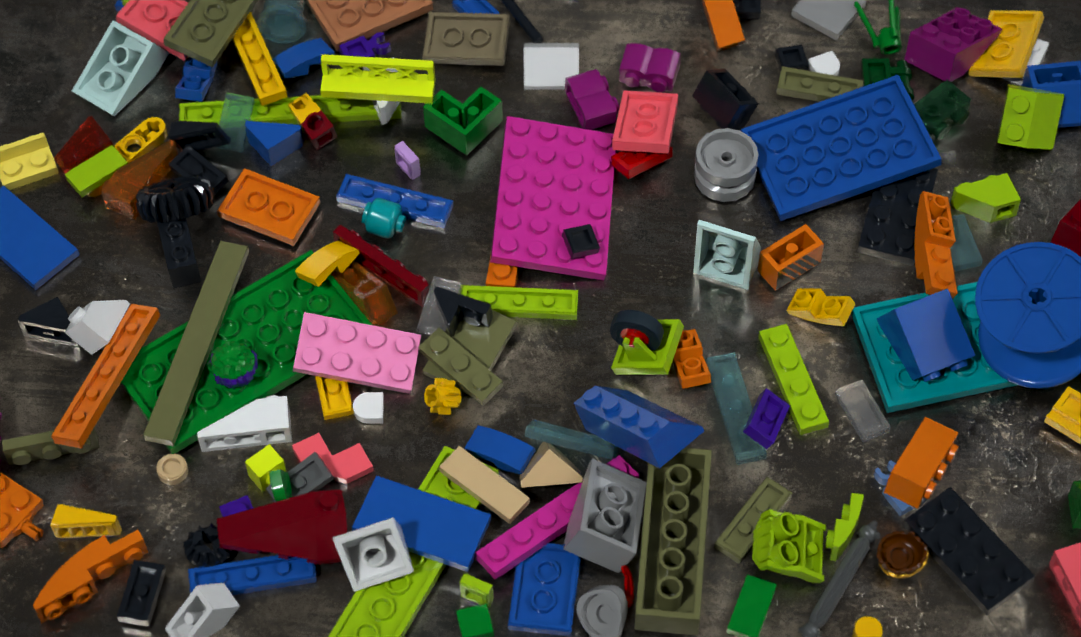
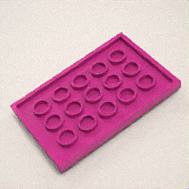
(550, 183)

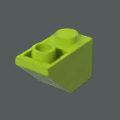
(987, 198)

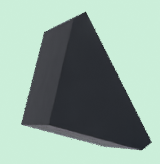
(47, 322)

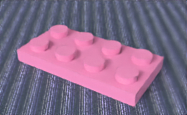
(357, 353)

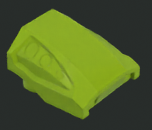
(789, 545)

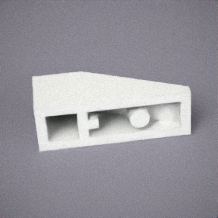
(255, 424)

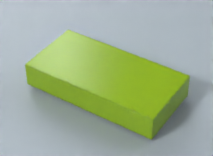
(95, 170)

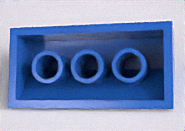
(635, 424)

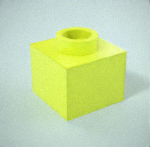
(261, 464)

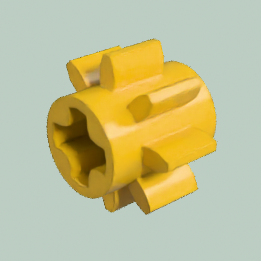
(442, 396)

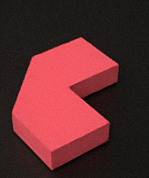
(344, 466)

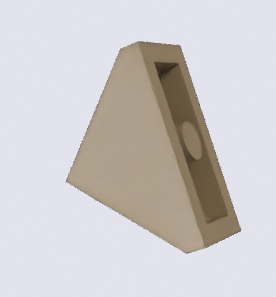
(549, 467)

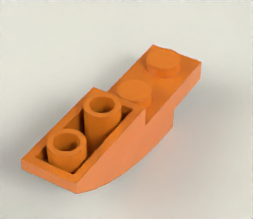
(933, 242)
(76, 577)

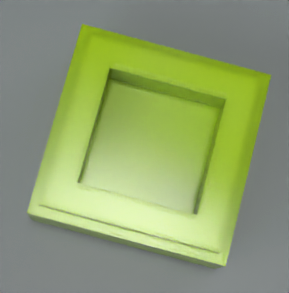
(476, 590)

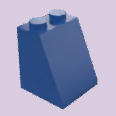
(928, 336)

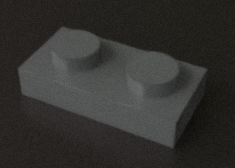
(307, 476)

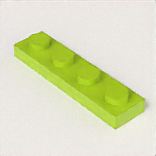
(793, 379)

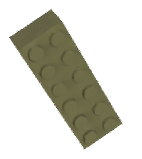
(674, 544)

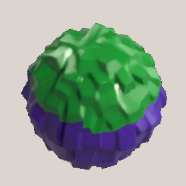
(233, 364)

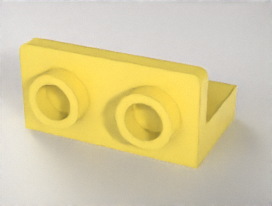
(26, 161)

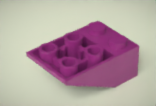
(950, 43)

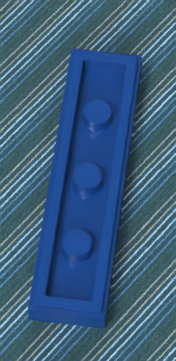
(414, 204)
(255, 574)

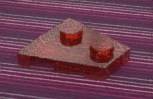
(83, 145)

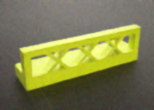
(377, 82)

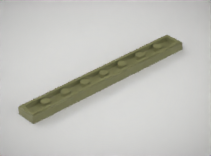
(196, 344)

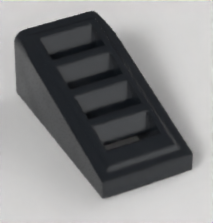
(197, 135)

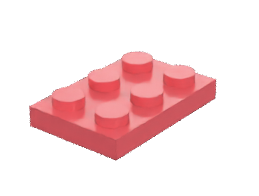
(152, 19)
(645, 122)

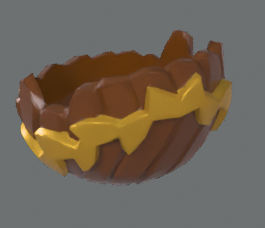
(901, 554)

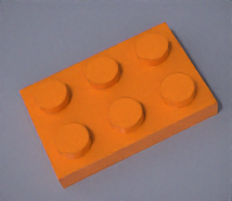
(269, 207)

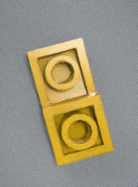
(324, 261)
(815, 306)

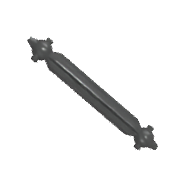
(840, 580)

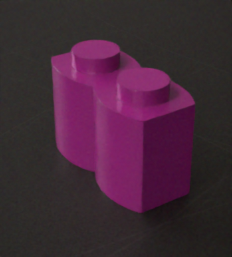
(649, 67)
(591, 99)

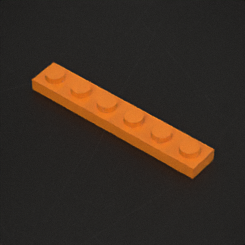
(105, 376)

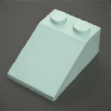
(119, 69)
(725, 254)

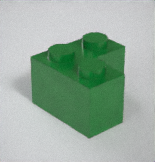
(463, 123)

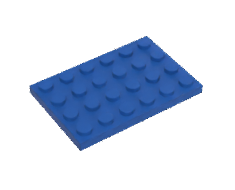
(841, 147)

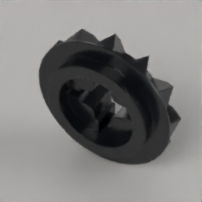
(198, 553)

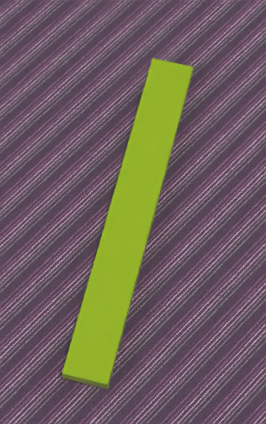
(278, 112)

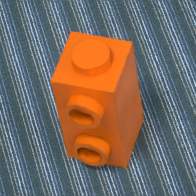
(723, 23)

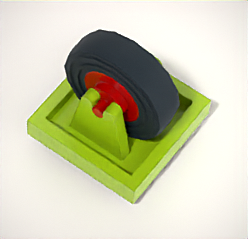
(644, 343)

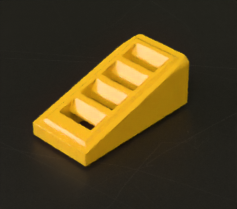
(80, 522)

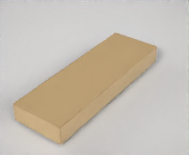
(484, 484)

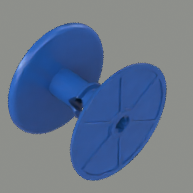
(1031, 314)

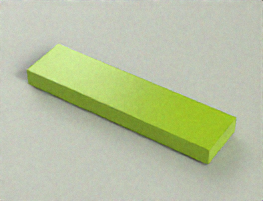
(527, 301)

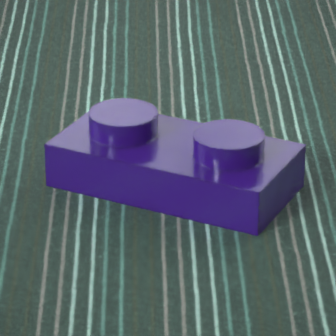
(766, 418)

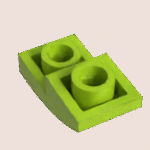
(844, 528)

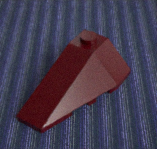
(289, 527)

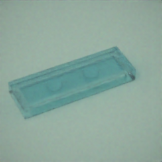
(570, 439)

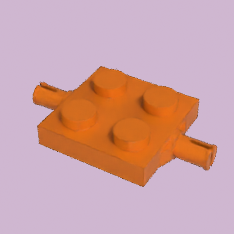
(17, 511)

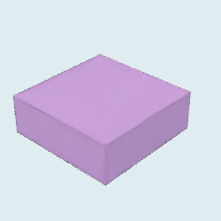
(407, 160)

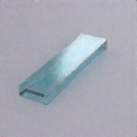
(734, 406)

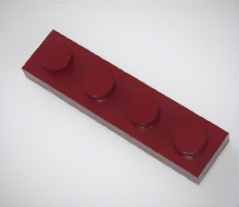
(389, 270)

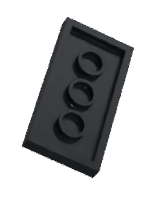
(892, 218)
(969, 551)

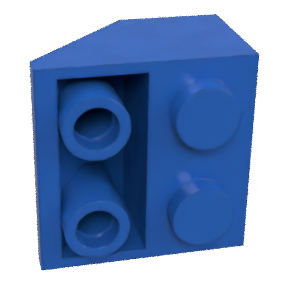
(1063, 79)

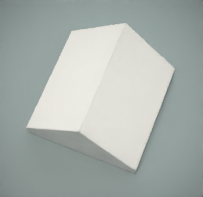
(549, 64)
(374, 554)

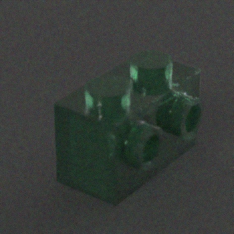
(943, 109)

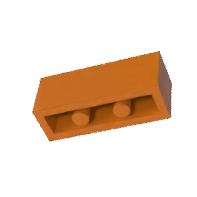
(922, 463)

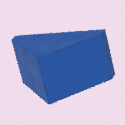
(274, 140)

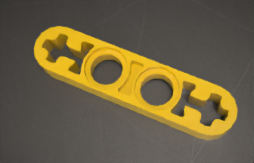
(138, 136)

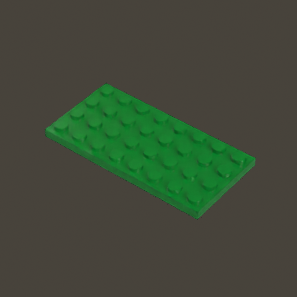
(266, 320)

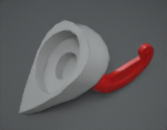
(605, 607)

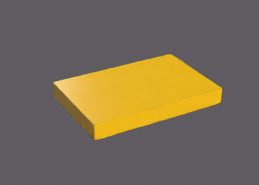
(1012, 48)

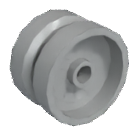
(725, 165)

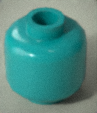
(383, 218)

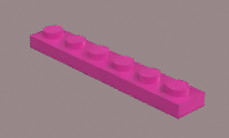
(536, 529)

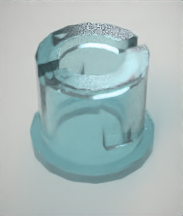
(283, 20)

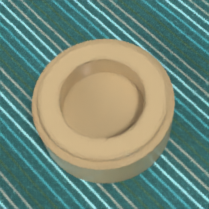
(172, 469)

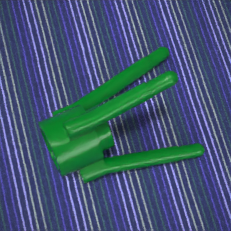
(889, 37)

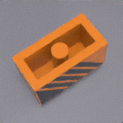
(790, 257)

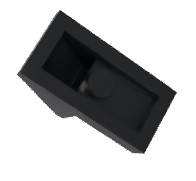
(458, 307)

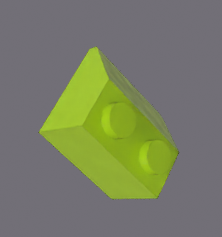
(1030, 117)

